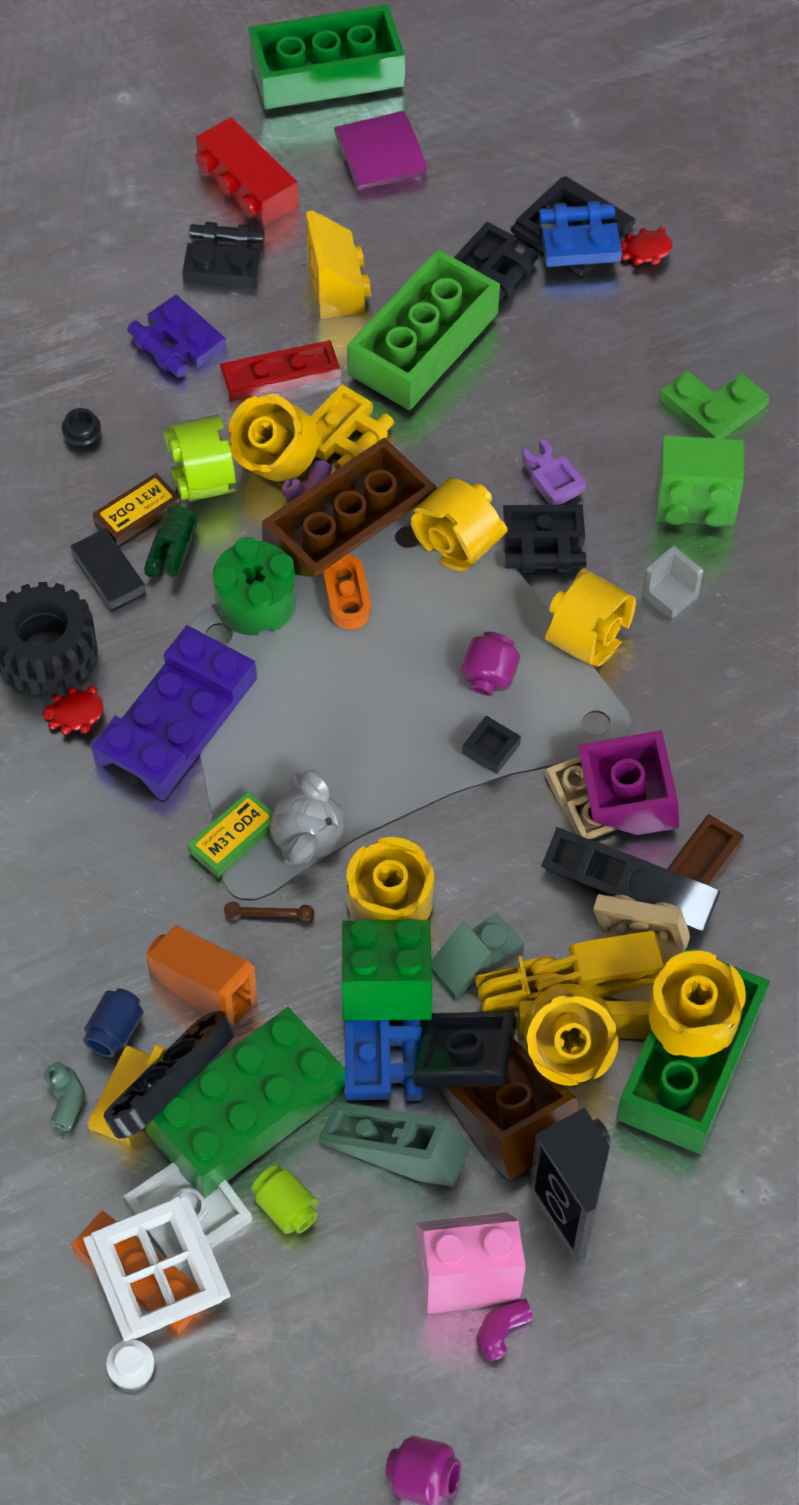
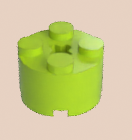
(201, 458)

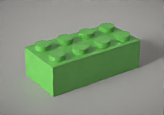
(423, 329)

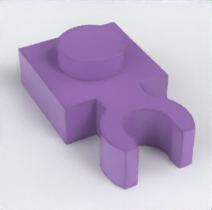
(553, 478)

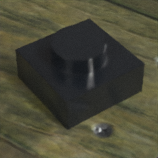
(491, 744)

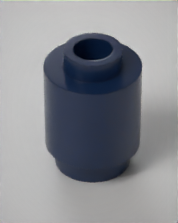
(113, 1022)

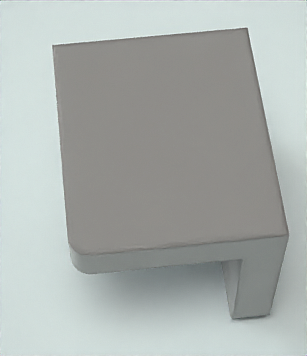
(672, 582)

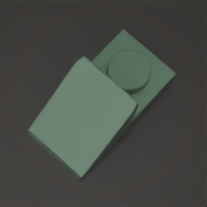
(474, 953)

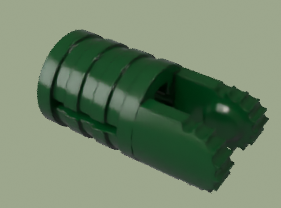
(171, 541)

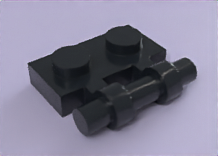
(490, 250)
(223, 264)
(544, 527)

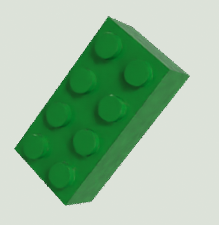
(326, 56)
(680, 1093)
(247, 1101)

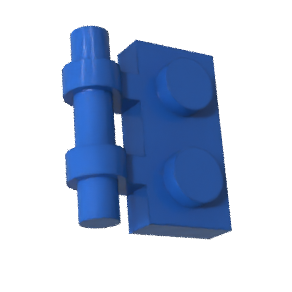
(583, 243)
(368, 1059)

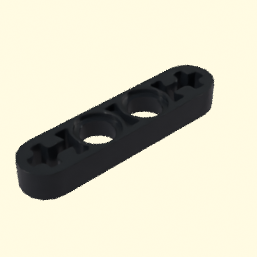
(168, 1075)

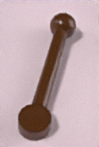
(234, 911)

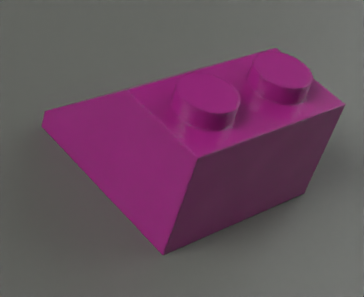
(630, 783)

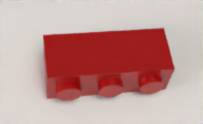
(246, 172)

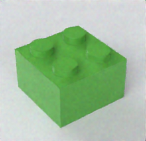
(699, 480)

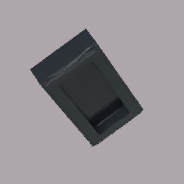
(108, 568)

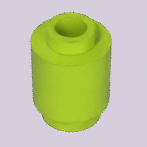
(285, 1199)

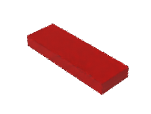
(280, 370)

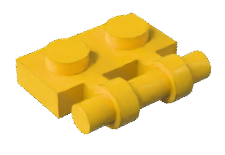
(343, 415)

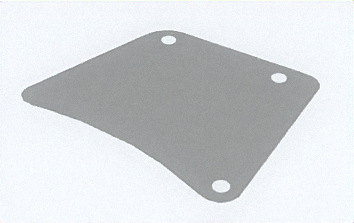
(388, 700)

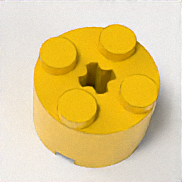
(273, 437)
(458, 523)
(590, 618)
(390, 882)
(696, 1004)
(579, 1057)

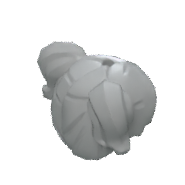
(300, 818)

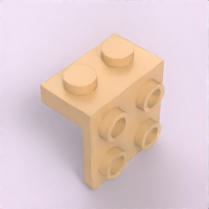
(626, 916)

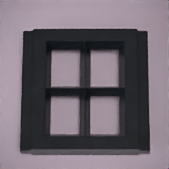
(576, 194)

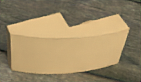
(571, 793)

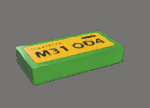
(231, 834)

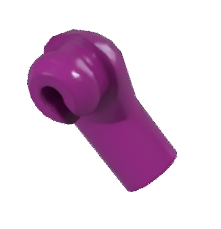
(496, 1327)

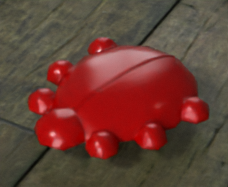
(646, 246)
(75, 710)

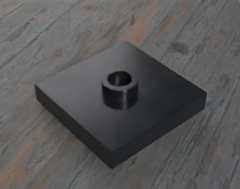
(465, 1049)

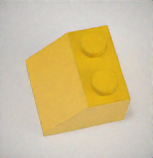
(335, 268)

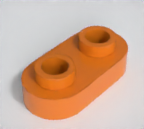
(348, 594)

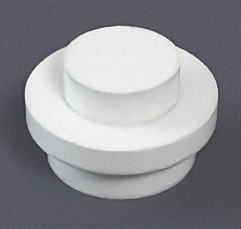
(130, 1363)

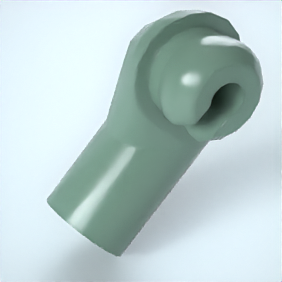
(67, 1091)

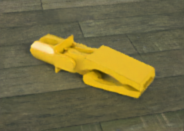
(599, 964)

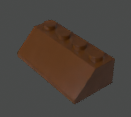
(347, 508)

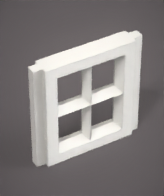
(117, 1284)

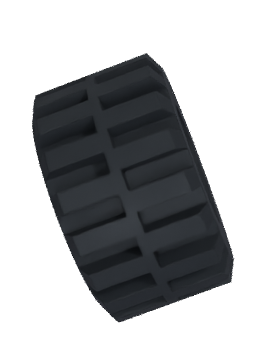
(51, 664)

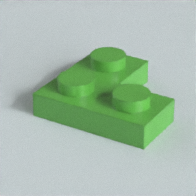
(710, 412)

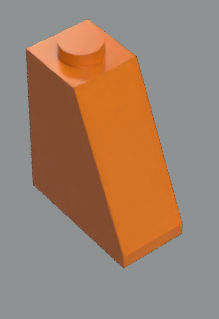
(203, 974)

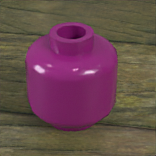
(490, 663)
(423, 1471)

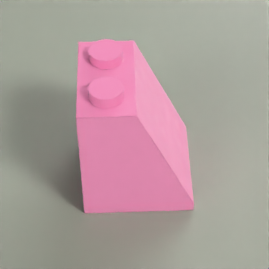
(471, 1262)

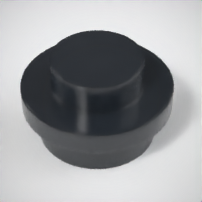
(81, 427)

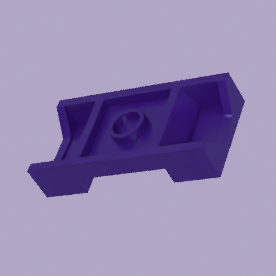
(177, 711)

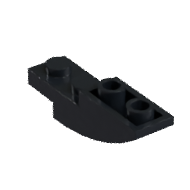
(628, 876)

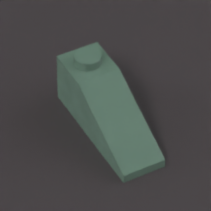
(398, 1141)

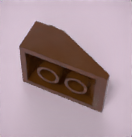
(510, 1116)

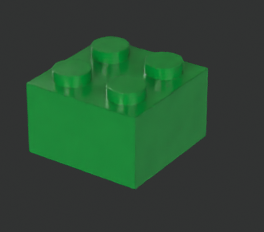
(386, 970)

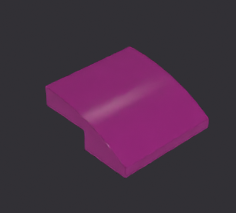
(380, 150)

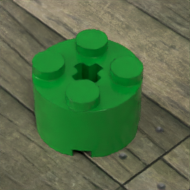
(254, 586)

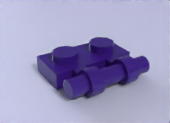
(183, 329)

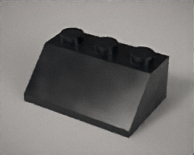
(570, 1174)

